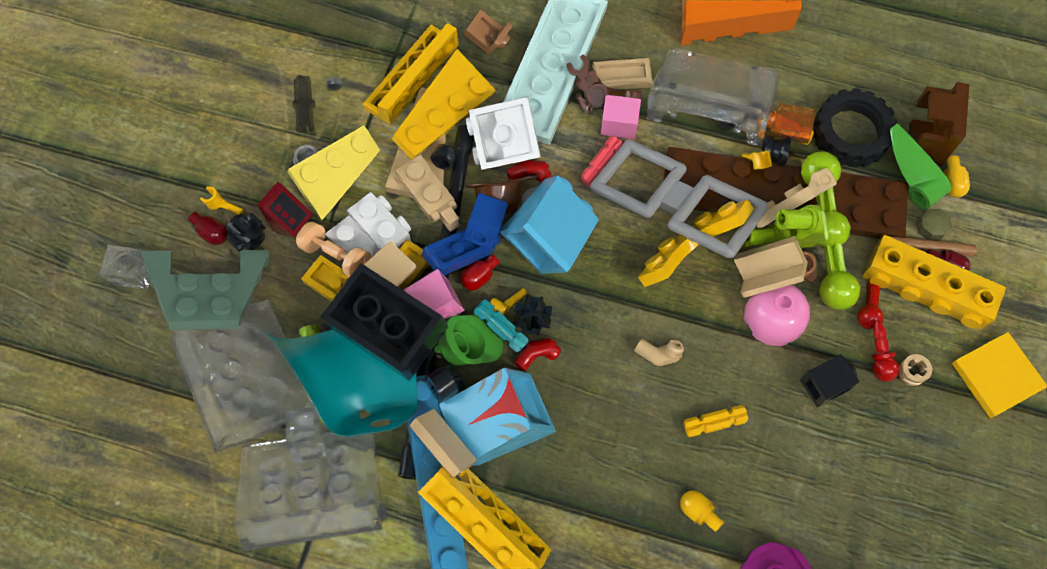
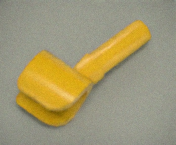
(760, 160)
(217, 201)
(504, 307)

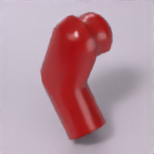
(529, 167)
(537, 348)

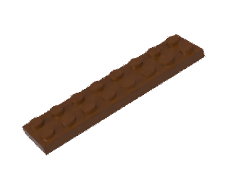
(869, 203)

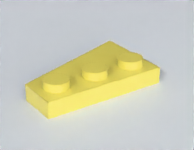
(333, 170)

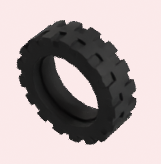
(861, 103)

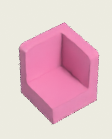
(620, 116)

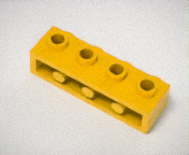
(934, 283)

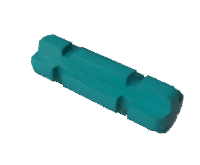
(501, 325)

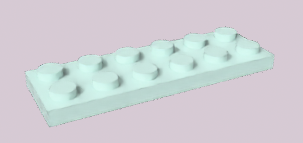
(560, 38)

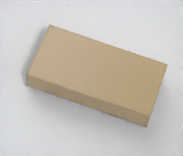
(624, 73)
(443, 443)

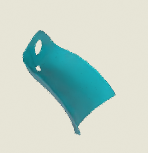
(346, 381)

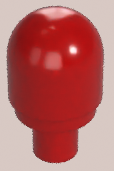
(478, 273)

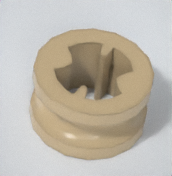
(912, 360)

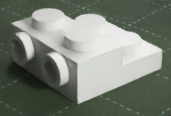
(503, 134)
(369, 226)

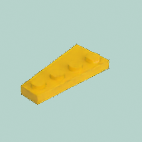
(443, 105)

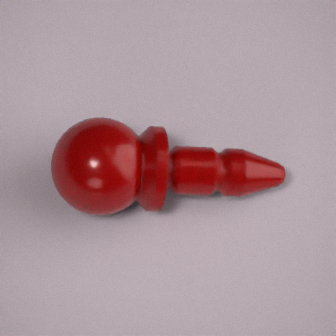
(884, 367)

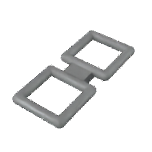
(678, 198)

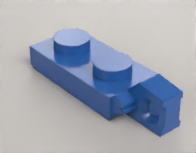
(455, 252)

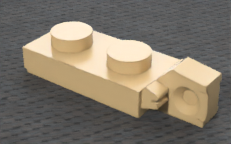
(428, 192)
(798, 195)

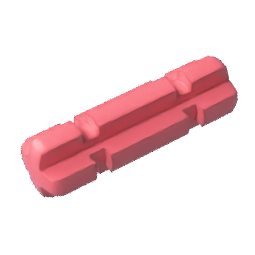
(600, 160)

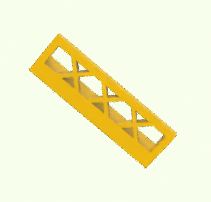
(415, 76)
(483, 523)

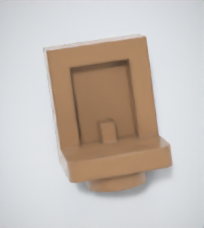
(487, 33)

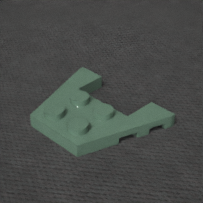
(204, 299)

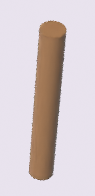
(939, 246)

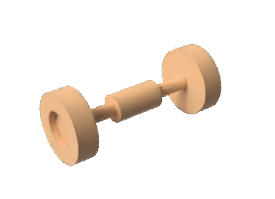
(312, 237)

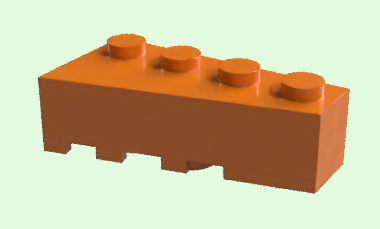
(735, 17)

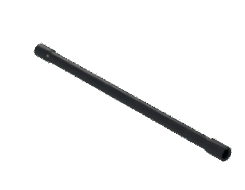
(463, 148)

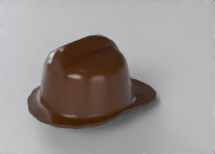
(506, 191)

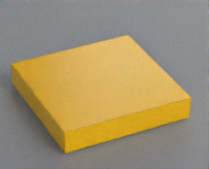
(999, 375)

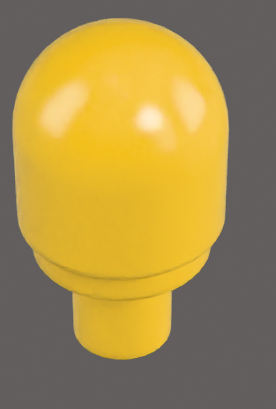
(958, 177)
(700, 509)

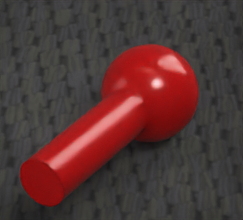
(870, 312)

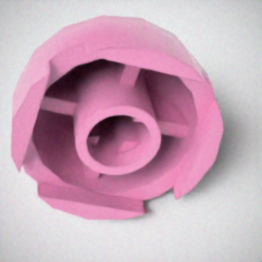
(777, 315)

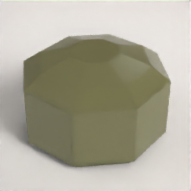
(934, 224)

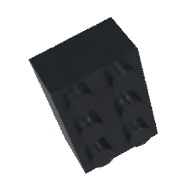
(385, 321)

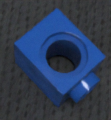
(485, 220)

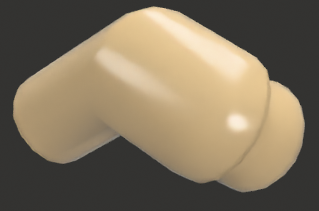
(660, 355)

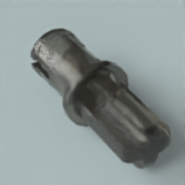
(303, 104)

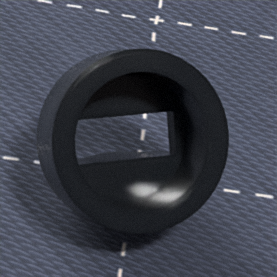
(444, 156)

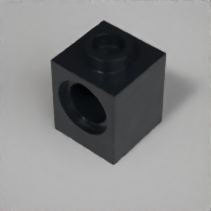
(830, 380)

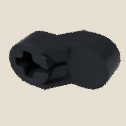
(445, 382)

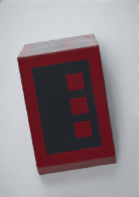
(284, 211)

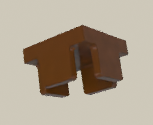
(949, 116)

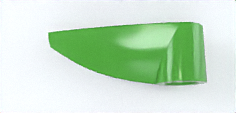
(922, 174)

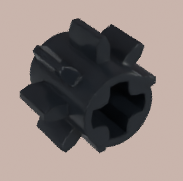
(245, 232)
(532, 315)

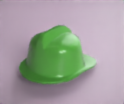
(469, 342)

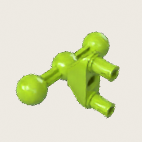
(821, 227)

